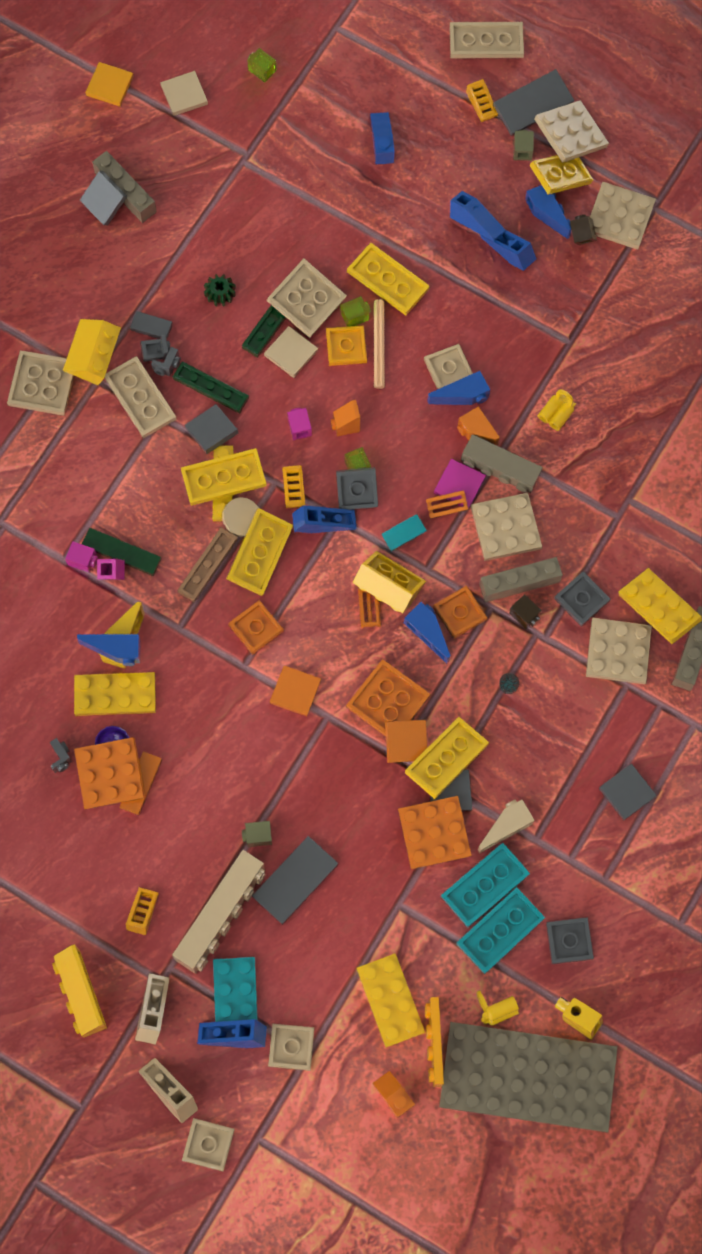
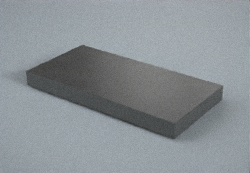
(539, 96)
(295, 880)

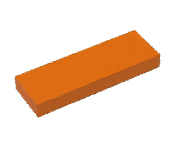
(149, 767)

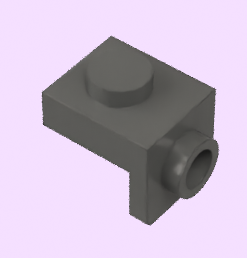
(155, 349)
(171, 361)
(61, 750)

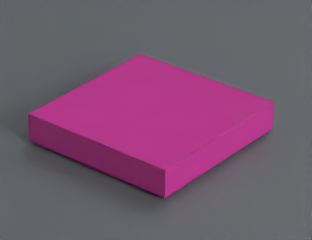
(459, 478)

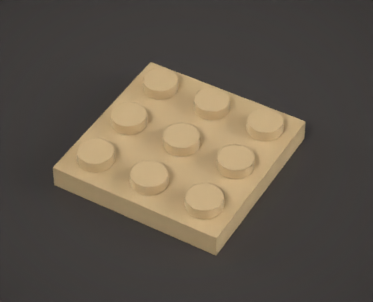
(571, 131)
(621, 215)
(306, 298)
(40, 383)
(506, 526)
(618, 651)

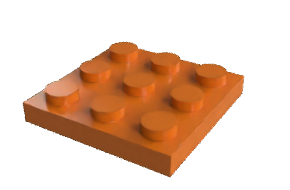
(387, 697)
(109, 773)
(434, 832)

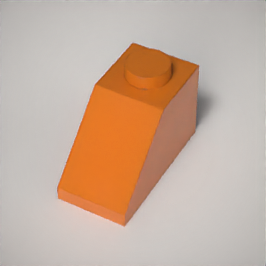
(346, 419)
(478, 425)
(393, 1094)

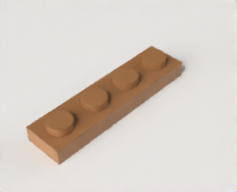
(207, 565)

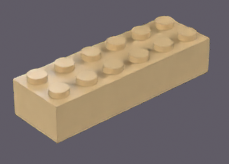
(219, 912)

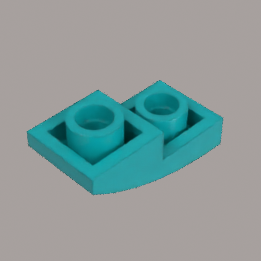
(404, 532)

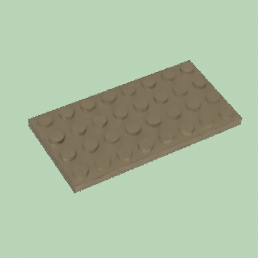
(528, 1077)

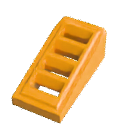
(476, 90)
(293, 470)
(137, 927)

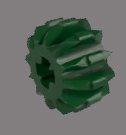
(218, 284)

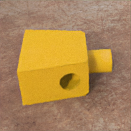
(586, 1022)

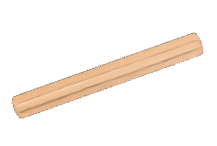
(379, 371)

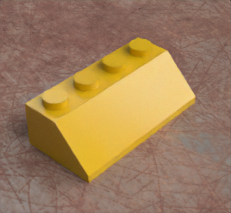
(79, 992)

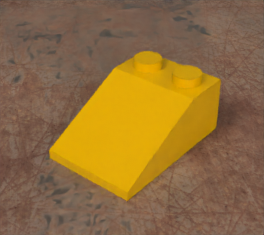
(127, 624)

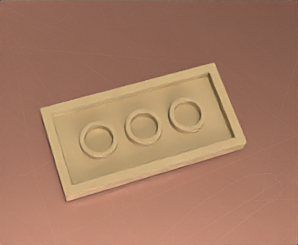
(486, 40)
(140, 397)

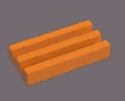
(447, 496)
(368, 624)

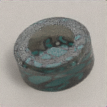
(509, 683)

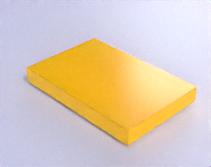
(560, 175)

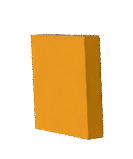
(109, 84)
(346, 345)

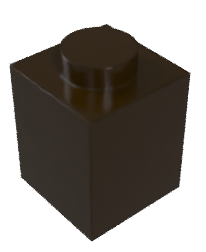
(583, 230)
(525, 612)

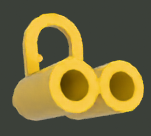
(557, 410)
(499, 1011)

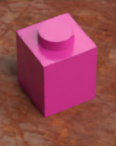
(299, 423)
(81, 557)
(110, 569)

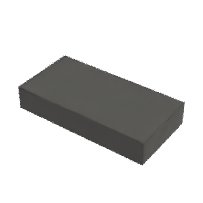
(150, 325)

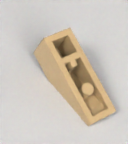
(511, 821)
(152, 1009)
(169, 1090)

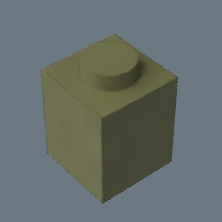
(523, 145)
(257, 834)

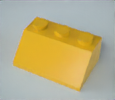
(91, 350)
(388, 581)

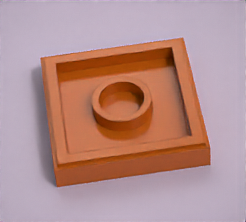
(460, 612)
(256, 627)
(295, 691)
(405, 740)

